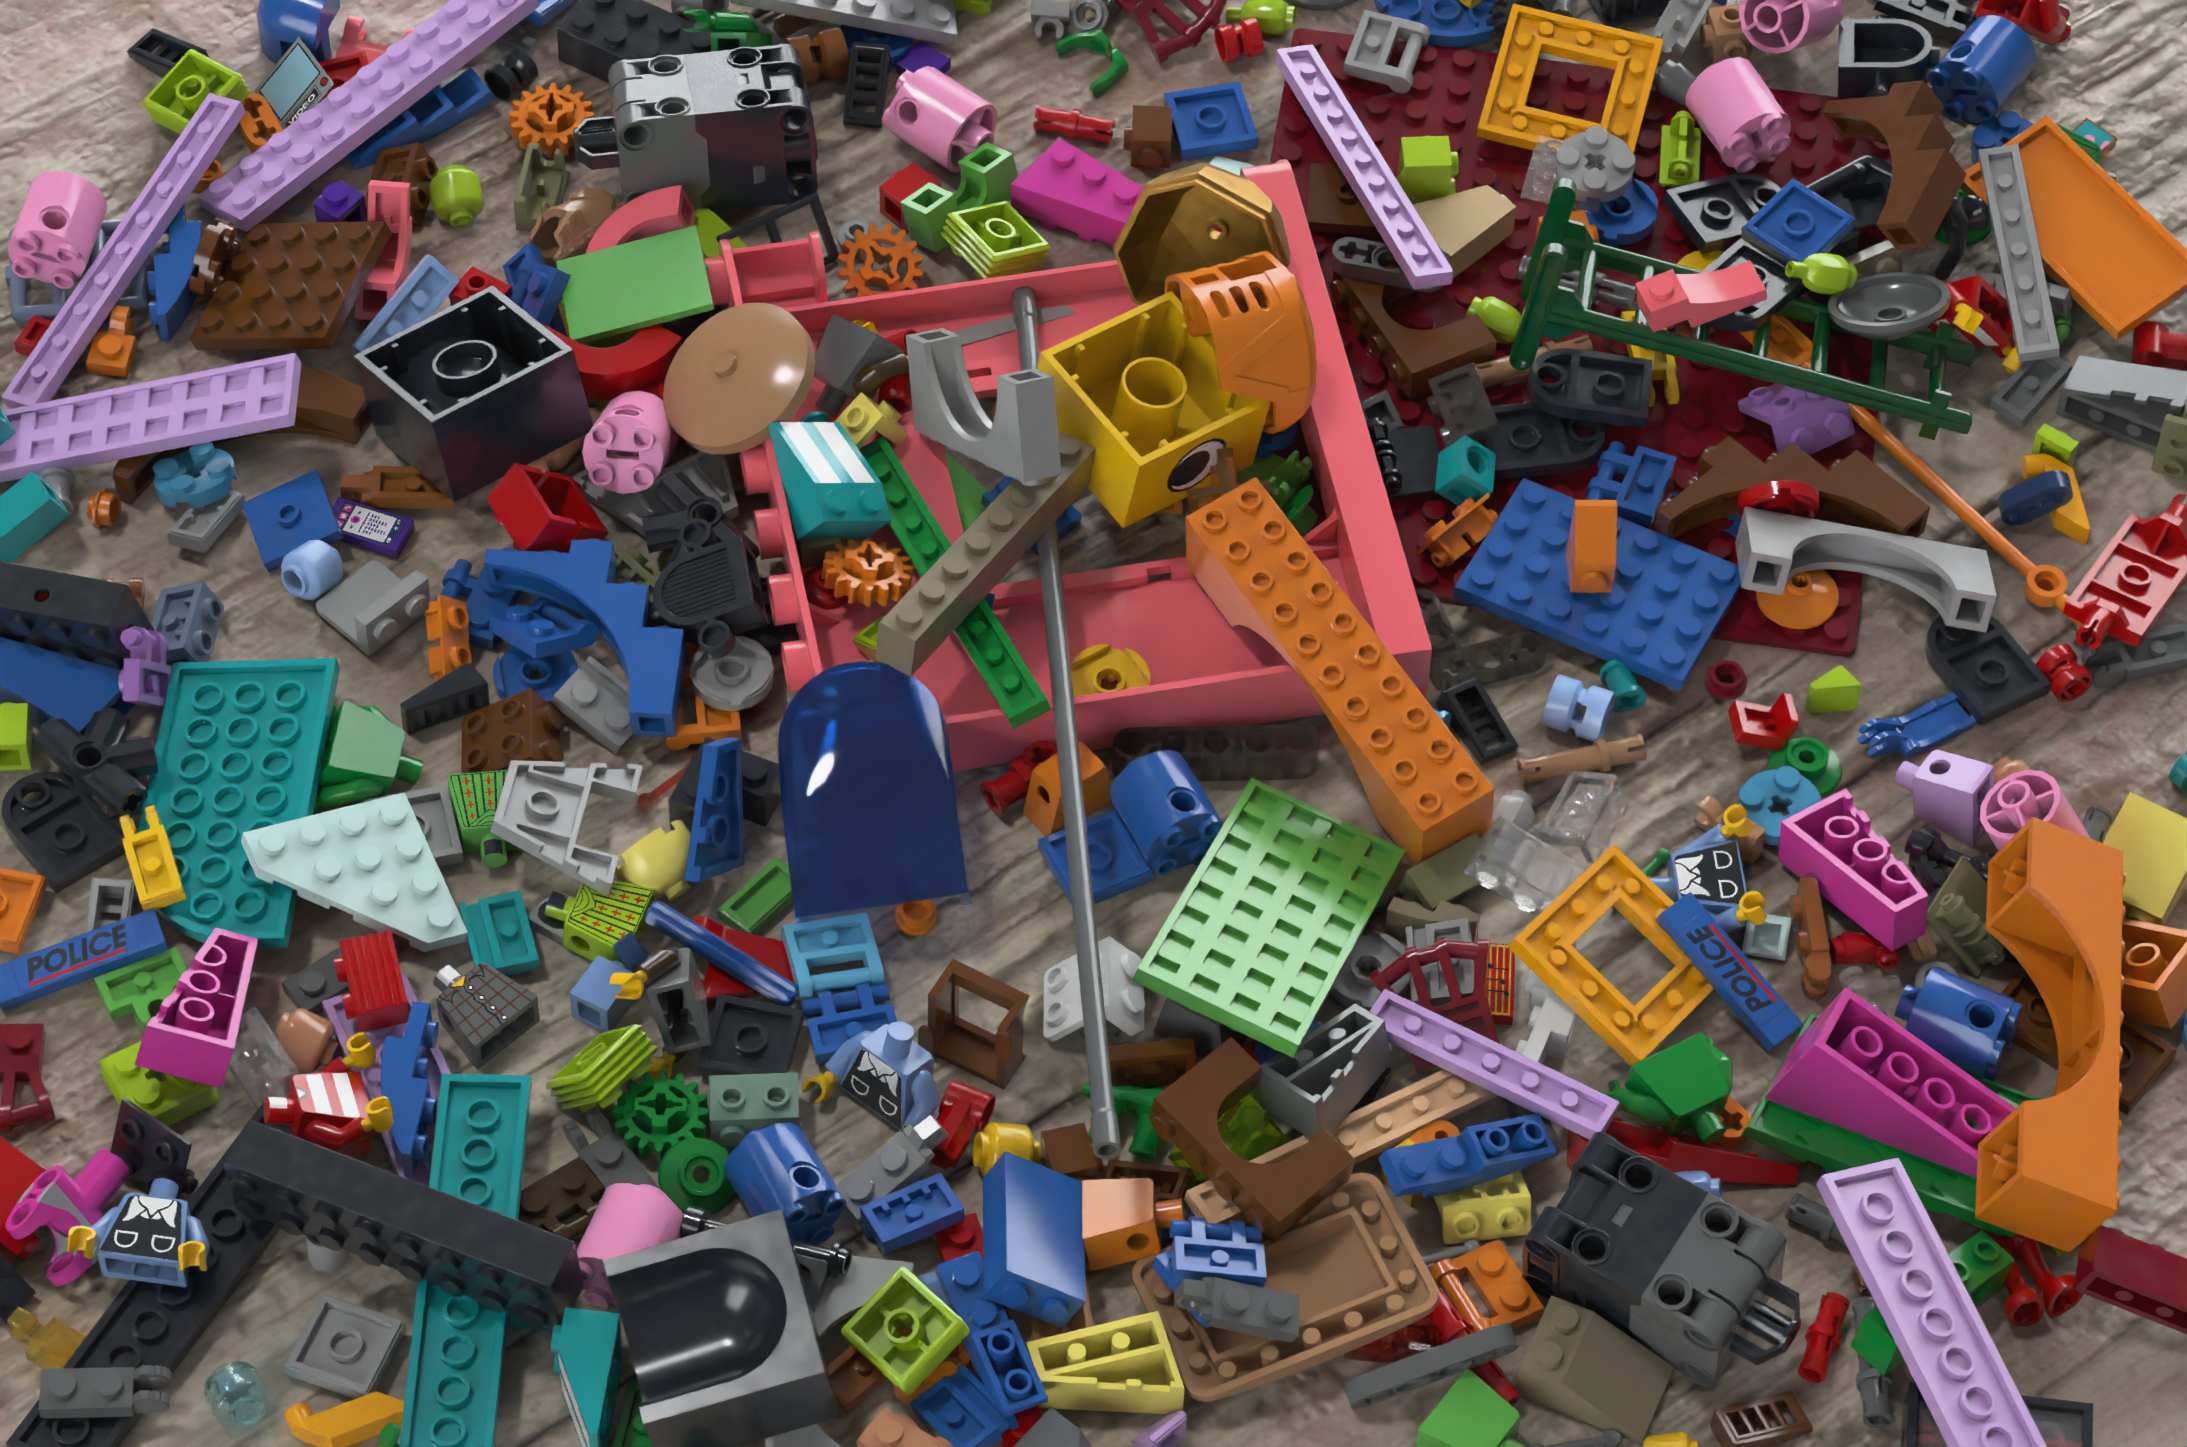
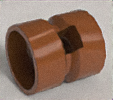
(829, 51)

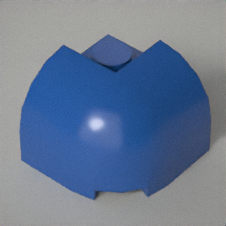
(286, 20)

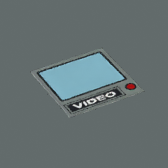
(294, 84)

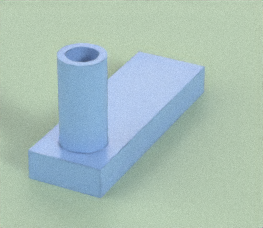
(411, 303)

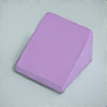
(1164, 1432)

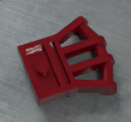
(1187, 35)
(1468, 1012)
(22, 1061)

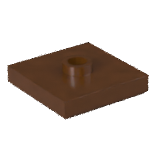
(1334, 205)

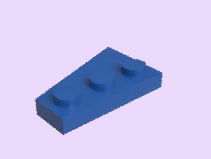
(718, 813)

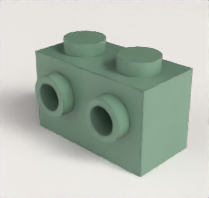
(750, 1103)

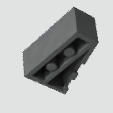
(2123, 398)
(1327, 1072)

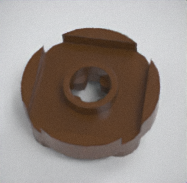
(212, 256)

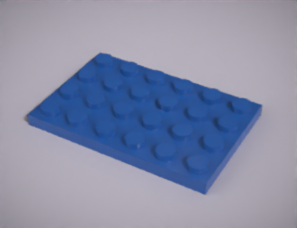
(1661, 601)

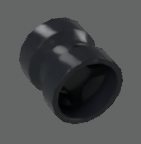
(509, 76)

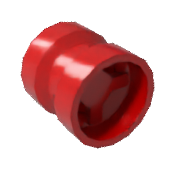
(1238, 40)
(2064, 673)

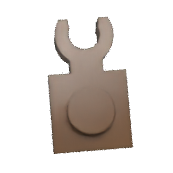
(1712, 814)

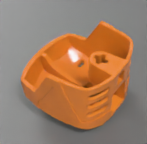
(1257, 331)

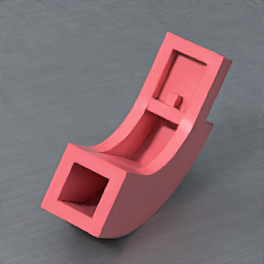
(387, 203)
(645, 217)

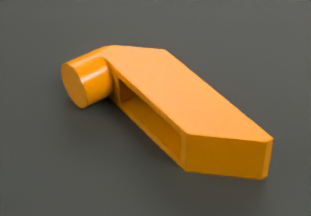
(2071, 517)
(346, 1422)

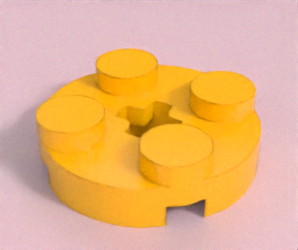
(1108, 663)

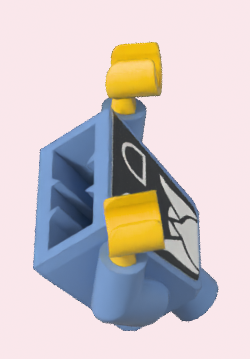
(1715, 875)
(884, 1074)
(146, 1238)

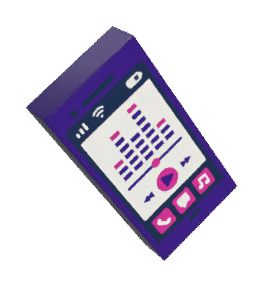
(373, 528)

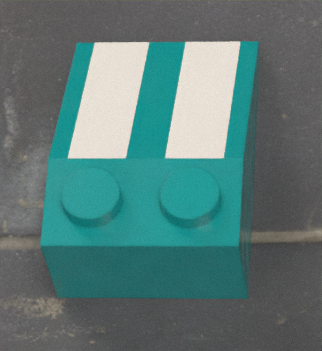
(827, 482)
(590, 1370)

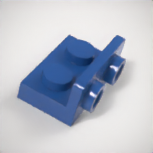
(911, 1213)

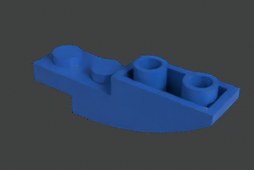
(173, 274)
(408, 1087)
(1468, 1159)
(993, 1340)

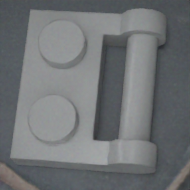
(1374, 46)

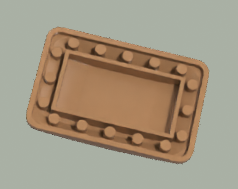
(1354, 1286)

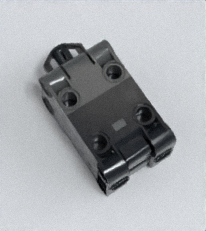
(711, 123)
(1662, 1262)

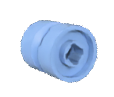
(1564, 704)

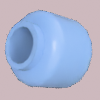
(311, 570)

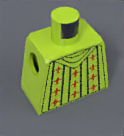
(601, 920)

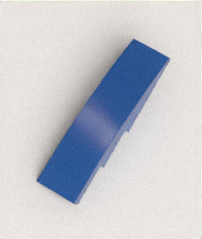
(426, 117)

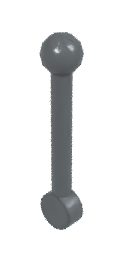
(1610, 1438)

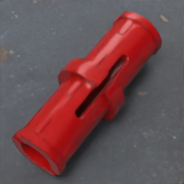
(1074, 124)
(1823, 1337)

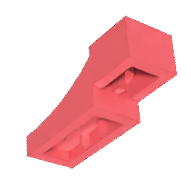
(1698, 297)

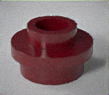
(1728, 672)

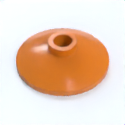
(1802, 606)

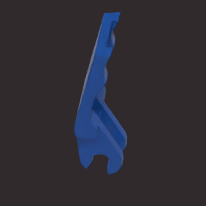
(1918, 730)

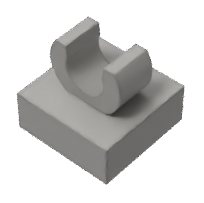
(1050, 13)

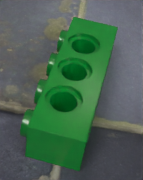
(1982, 1269)

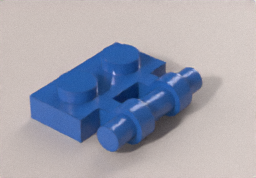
(1643, 485)
(481, 602)
(833, 1028)
(1217, 1251)

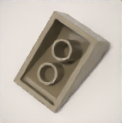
(1592, 1371)

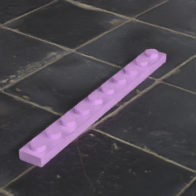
(1364, 167)
(124, 252)

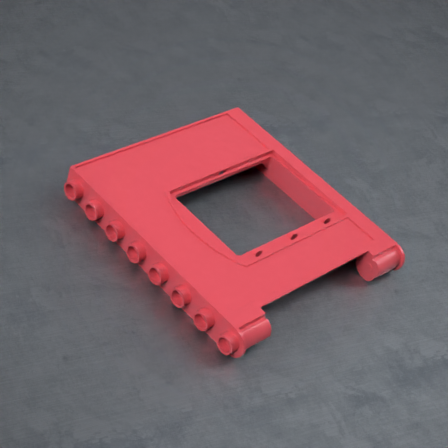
(1196, 659)

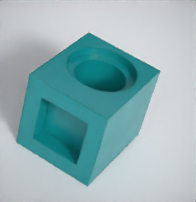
(1465, 471)

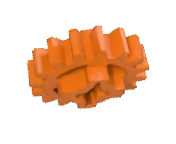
(548, 118)
(871, 252)
(867, 572)

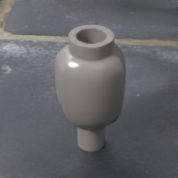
(1515, 808)

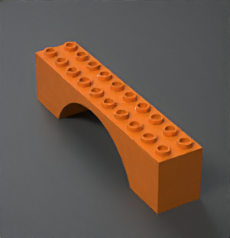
(1406, 757)
(2061, 916)

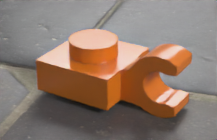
(113, 350)

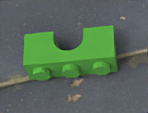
(984, 181)

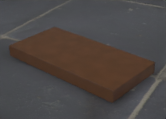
(2143, 1053)

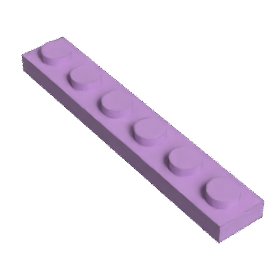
(1494, 1066)

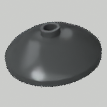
(1890, 305)

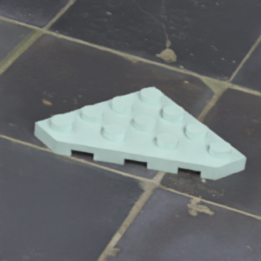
(365, 863)

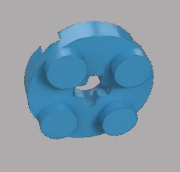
(194, 476)
(1773, 787)

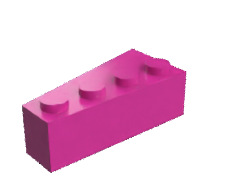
(1075, 193)
(1855, 869)
(202, 1016)

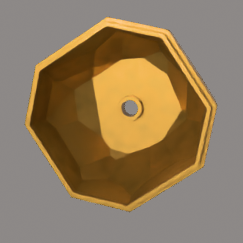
(1174, 231)

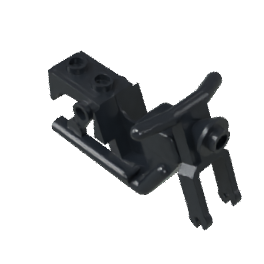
(1862, 192)

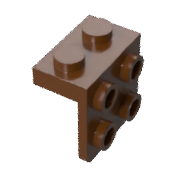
(508, 730)

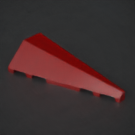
(1690, 1154)

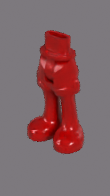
(2024, 1303)

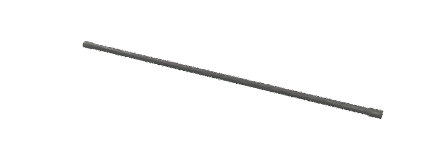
(1103, 1120)

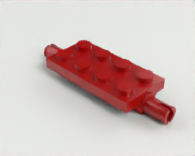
(2133, 578)

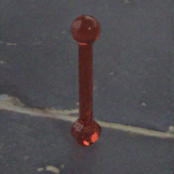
(646, 800)

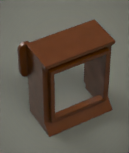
(965, 1044)

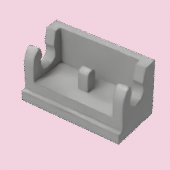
(1679, 26)

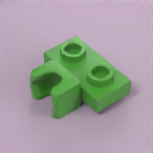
(140, 986)

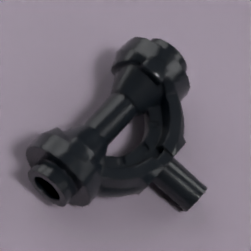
(1928, 850)

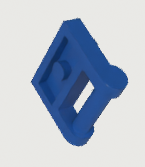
(539, 290)
(535, 632)

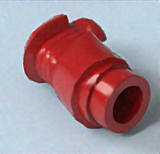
(1861, 949)

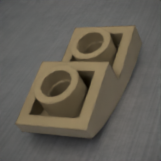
(1407, 914)

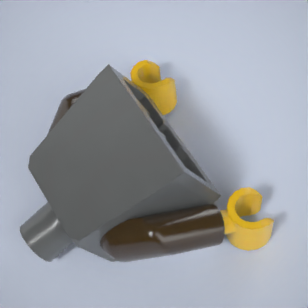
(854, 361)
(676, 1001)

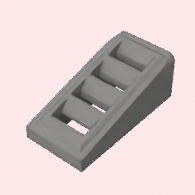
(110, 889)

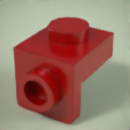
(1764, 724)

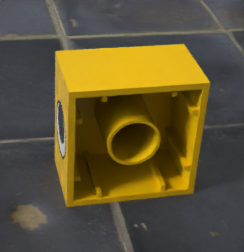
(1149, 408)

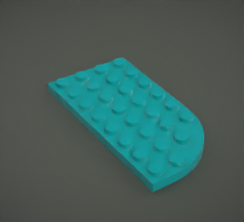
(232, 757)

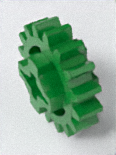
(660, 1114)

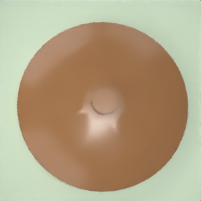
(738, 378)

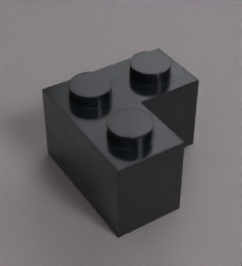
(759, 789)

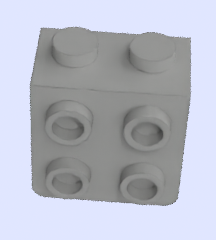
(375, 605)

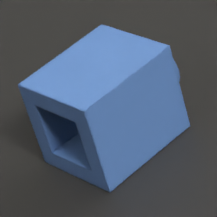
(593, 995)

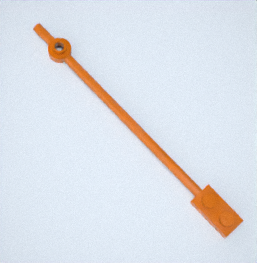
(1793, 347)

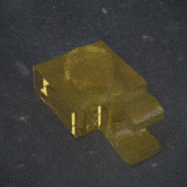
(48, 1345)

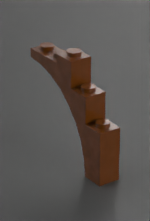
(1922, 167)
(324, 408)
(1849, 491)

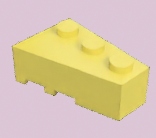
(1110, 1368)

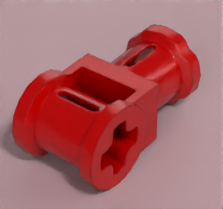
(1015, 783)

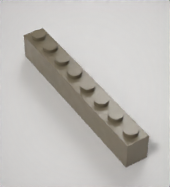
(979, 560)

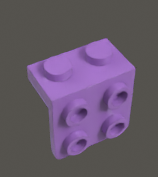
(1799, 417)

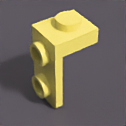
(866, 416)

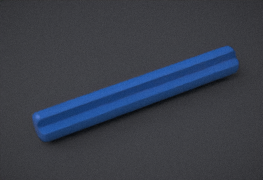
(721, 954)

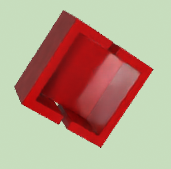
(543, 510)

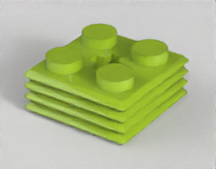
(187, 86)
(995, 240)
(601, 1068)
(164, 1100)
(912, 1304)

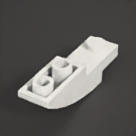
(1549, 1022)

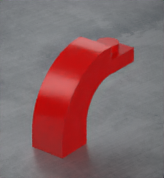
(627, 366)

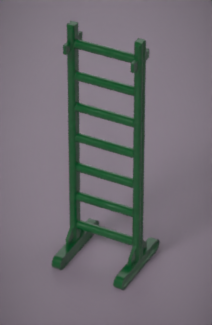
(1558, 311)

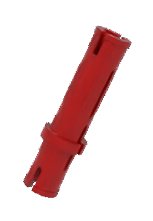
(1452, 1327)

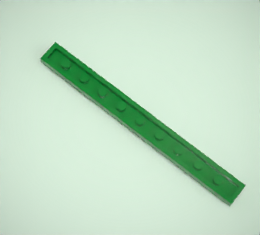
(980, 631)

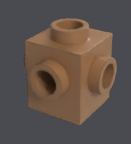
(1724, 35)

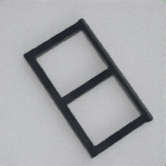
(769, 221)

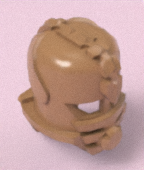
(579, 221)

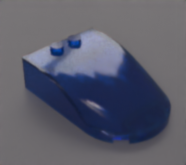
(869, 793)

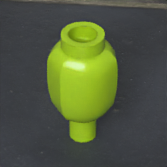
(1271, 15)
(1823, 273)
(1497, 316)

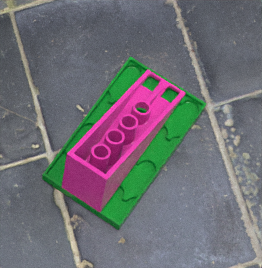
(1892, 1099)

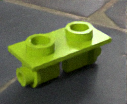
(1680, 151)

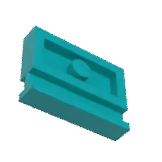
(500, 933)

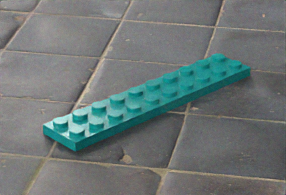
(457, 1340)

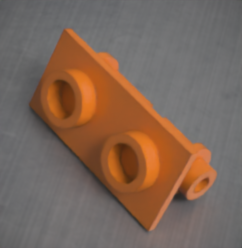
(1447, 541)
(447, 622)

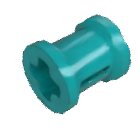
(1623, 682)

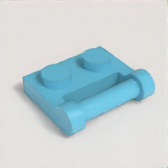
(830, 943)

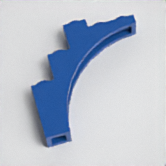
(585, 585)

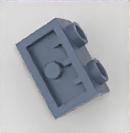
(188, 621)

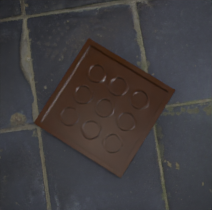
(291, 286)

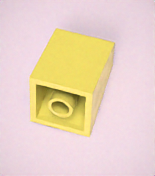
(2152, 858)

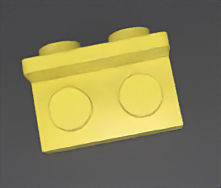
(1486, 1210)

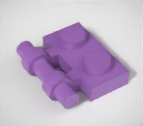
(145, 672)

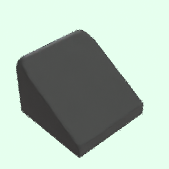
(1383, 408)

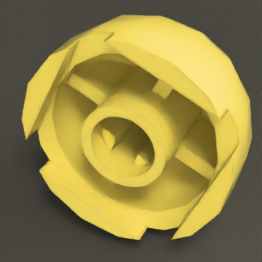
(658, 862)

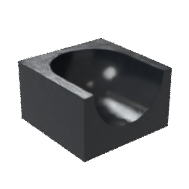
(474, 392)
(723, 1336)

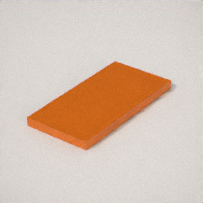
(2094, 232)

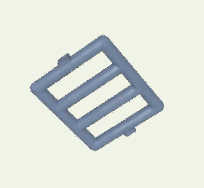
(23, 313)

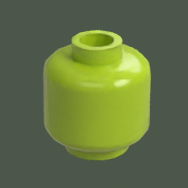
(456, 195)

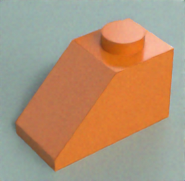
(1592, 546)

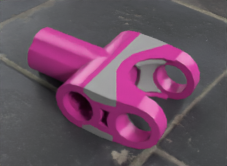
(66, 1203)

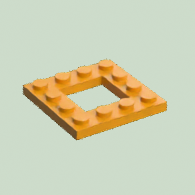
(1537, 31)
(1549, 953)

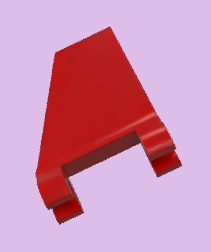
(763, 949)

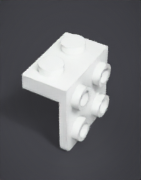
(1121, 995)

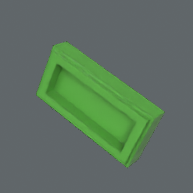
(759, 899)

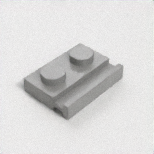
(597, 704)
(1452, 931)

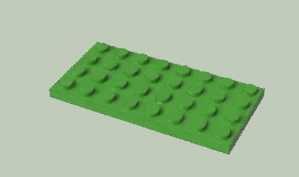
(1270, 917)

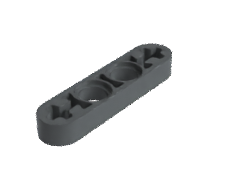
(1430, 1365)

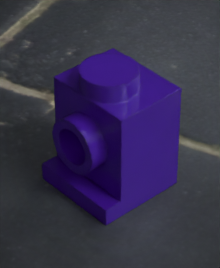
(340, 203)

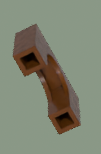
(1410, 353)
(1267, 1194)

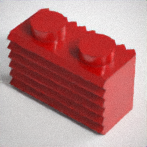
(373, 981)

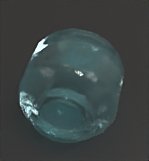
(237, 1395)

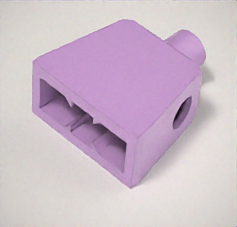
(1949, 793)

